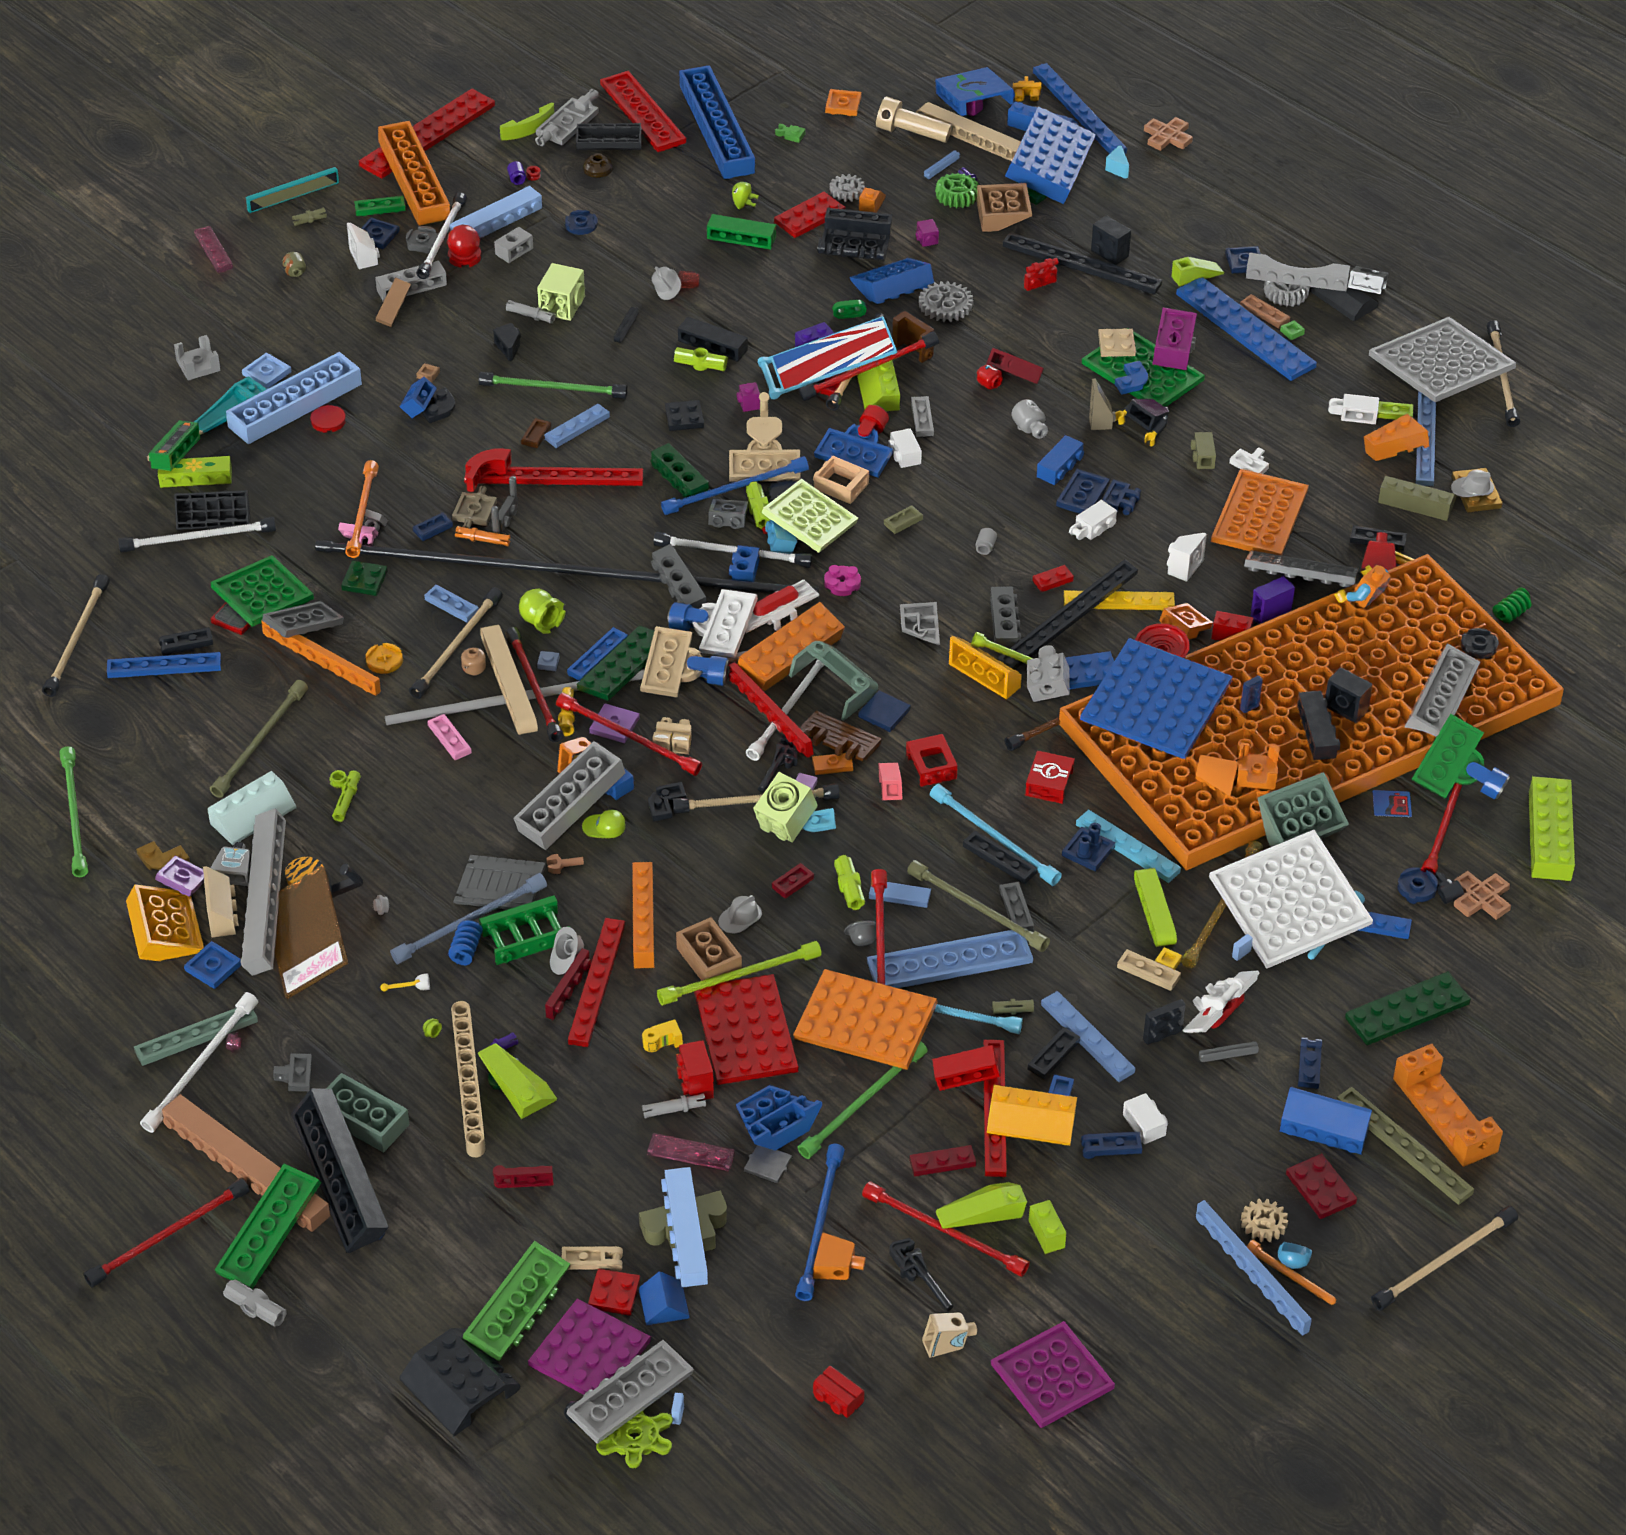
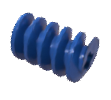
(465, 942)

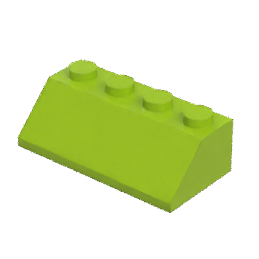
(880, 387)

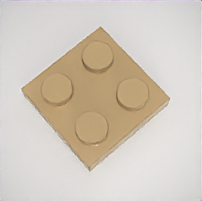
(1116, 342)

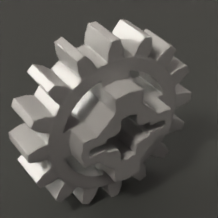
(846, 187)

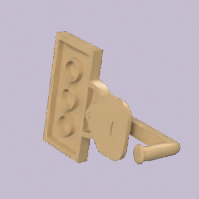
(766, 457)

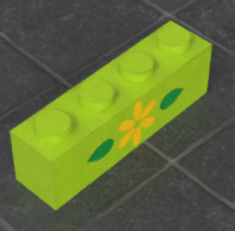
(197, 472)

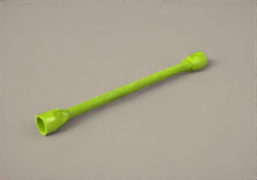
(670, 994)

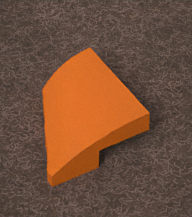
(1217, 773)

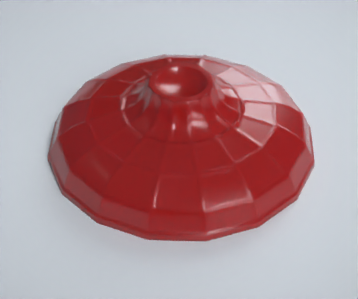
(1166, 638)

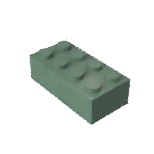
(368, 1113)

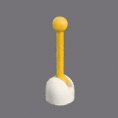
(421, 982)

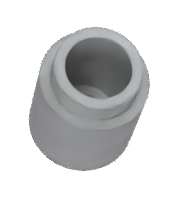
(986, 541)

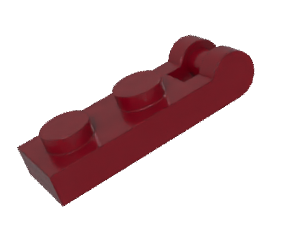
(522, 1176)

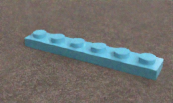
(1132, 847)

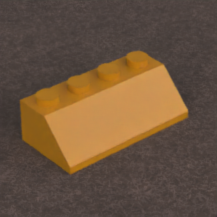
(983, 668)
(1031, 1115)

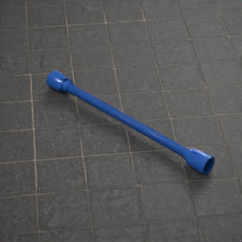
(672, 505)
(806, 1284)

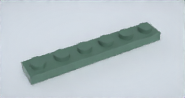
(189, 1036)

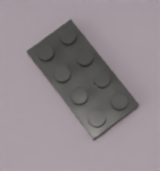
(302, 619)

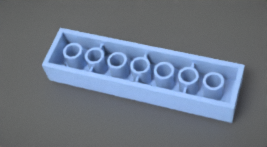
(293, 397)

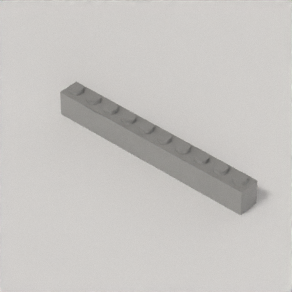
(263, 892)

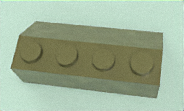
(1416, 498)

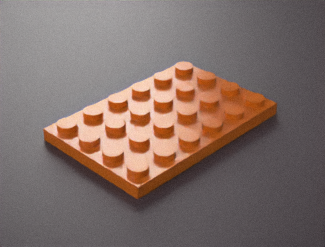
(1259, 513)
(865, 1019)

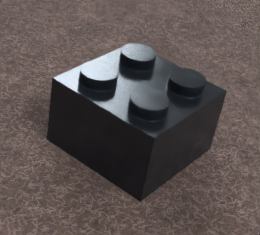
(1111, 240)
(1348, 695)

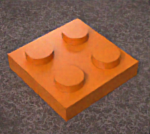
(843, 102)

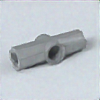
(254, 1303)

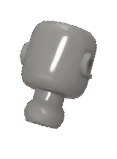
(1030, 418)

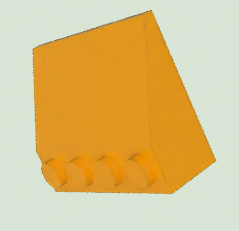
(163, 923)

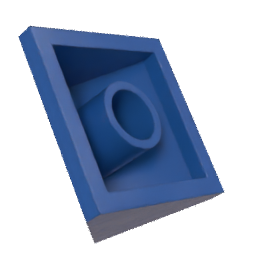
(663, 1299)

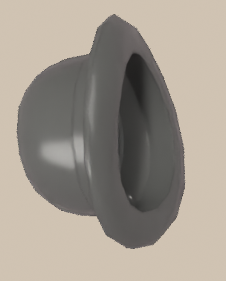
(862, 932)

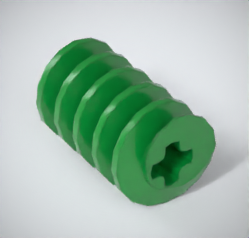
(1512, 605)

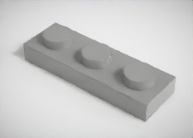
(922, 416)

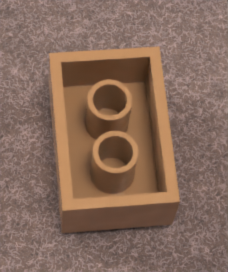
(708, 949)

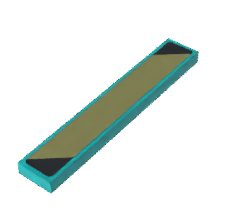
(292, 190)

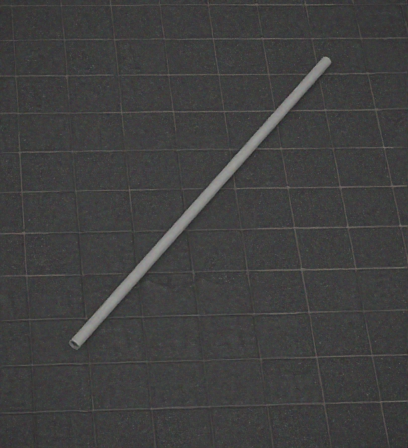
(494, 701)

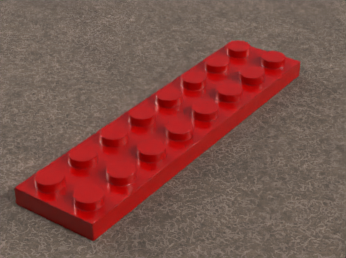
(643, 109)

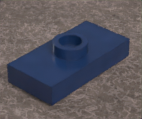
(432, 526)
(1251, 694)

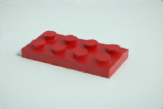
(806, 215)

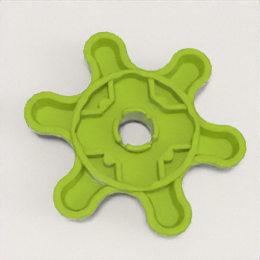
(645, 1443)

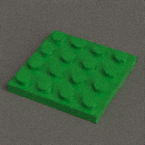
(261, 589)

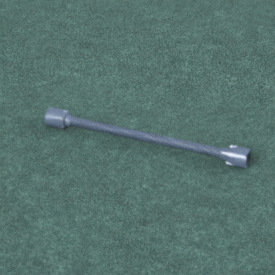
(532, 885)

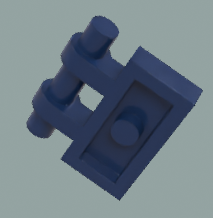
(1116, 496)

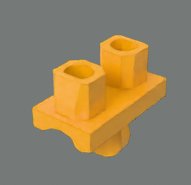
(1027, 88)

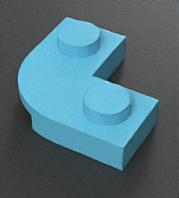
(821, 821)

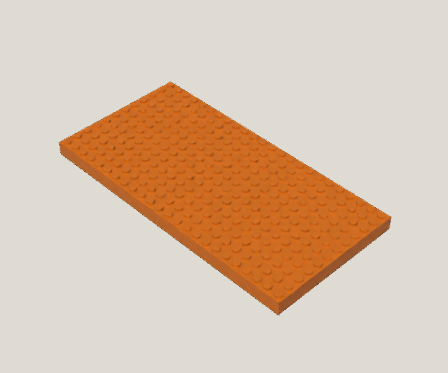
(1386, 643)

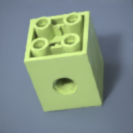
(561, 291)
(785, 807)

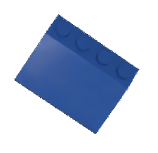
(893, 280)

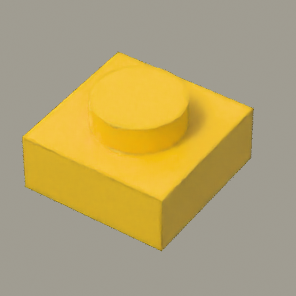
(1169, 958)

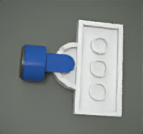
(718, 623)

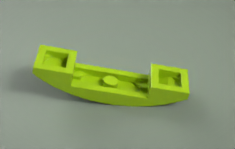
(528, 126)

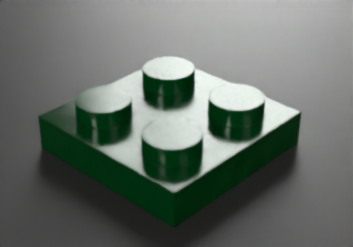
(364, 578)

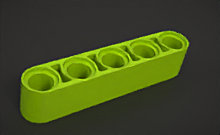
(1155, 907)

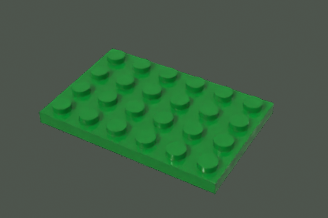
(1163, 382)

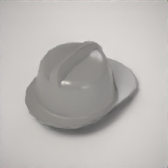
(666, 282)
(1475, 484)
(740, 915)
(565, 949)

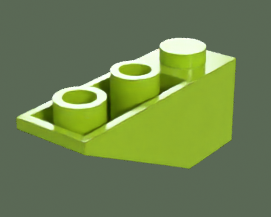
(1189, 269)

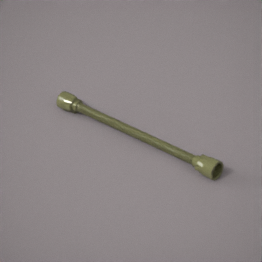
(222, 784)
(1035, 938)

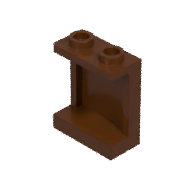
(910, 330)

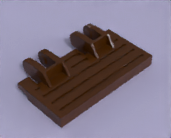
(840, 736)

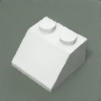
(362, 247)
(1186, 555)

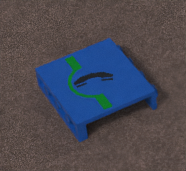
(972, 86)

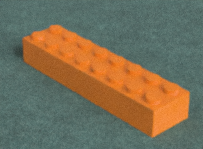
(413, 173)

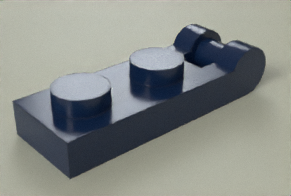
(1309, 1063)
(1111, 1144)

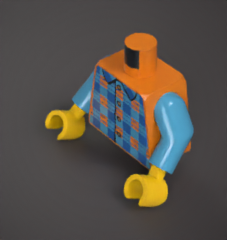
(1369, 587)

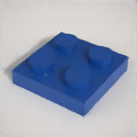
(212, 965)

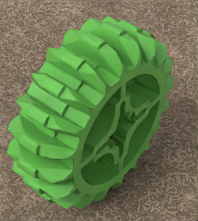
(956, 190)

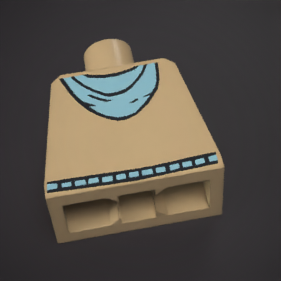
(946, 1333)

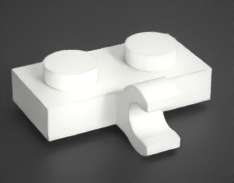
(1250, 462)

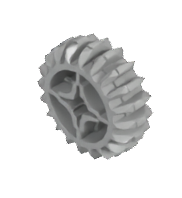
(1285, 293)

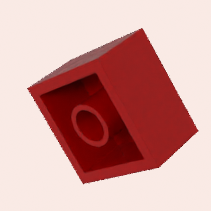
(695, 1070)

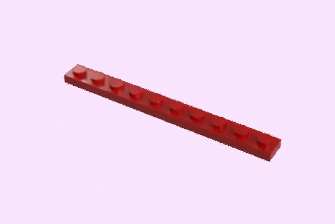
(568, 476)

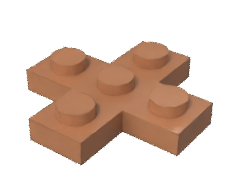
(1168, 133)
(1482, 895)

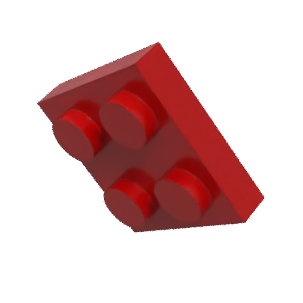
(614, 1291)

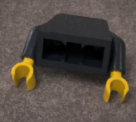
(1147, 414)

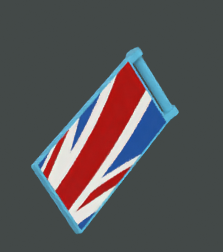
(828, 356)

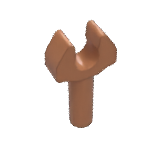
(560, 863)

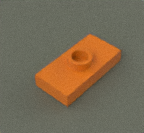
(831, 764)

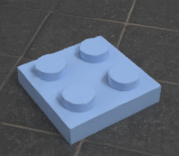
(267, 370)

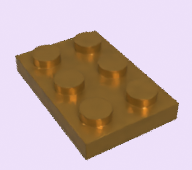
(1479, 503)

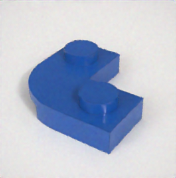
(1135, 378)

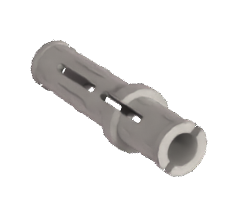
(536, 313)
(683, 1103)

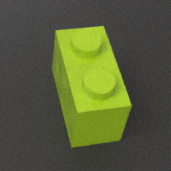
(1047, 1226)

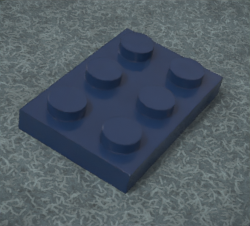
(1082, 491)

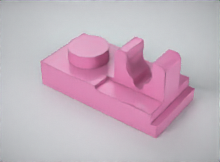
(369, 532)

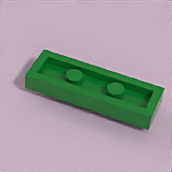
(379, 205)

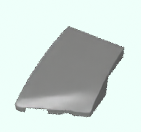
(921, 621)

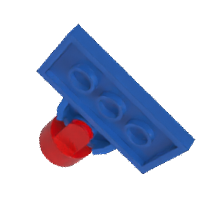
(859, 442)

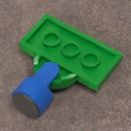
(1456, 760)

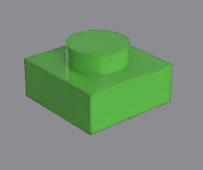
(1292, 330)

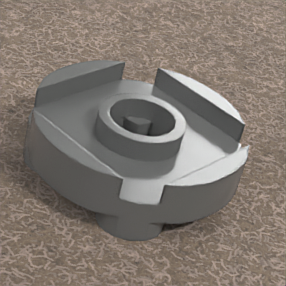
(421, 239)

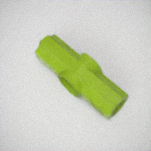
(700, 359)
(757, 503)
(849, 882)

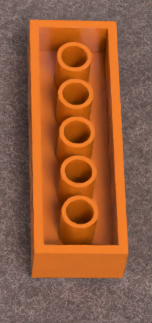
(772, 657)

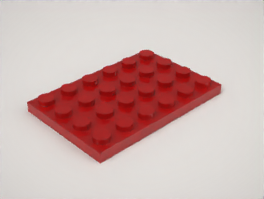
(746, 1029)

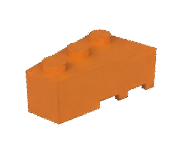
(1396, 437)

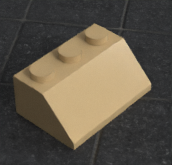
(220, 903)

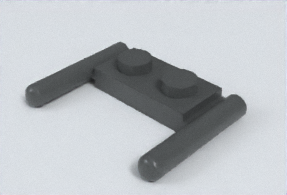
(502, 517)

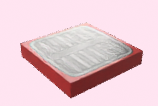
(229, 619)

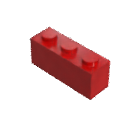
(966, 1067)

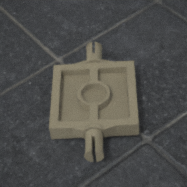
(474, 508)

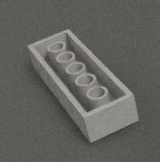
(569, 795)

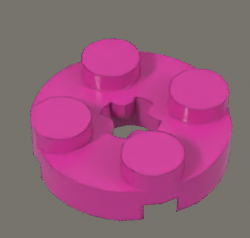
(851, 579)

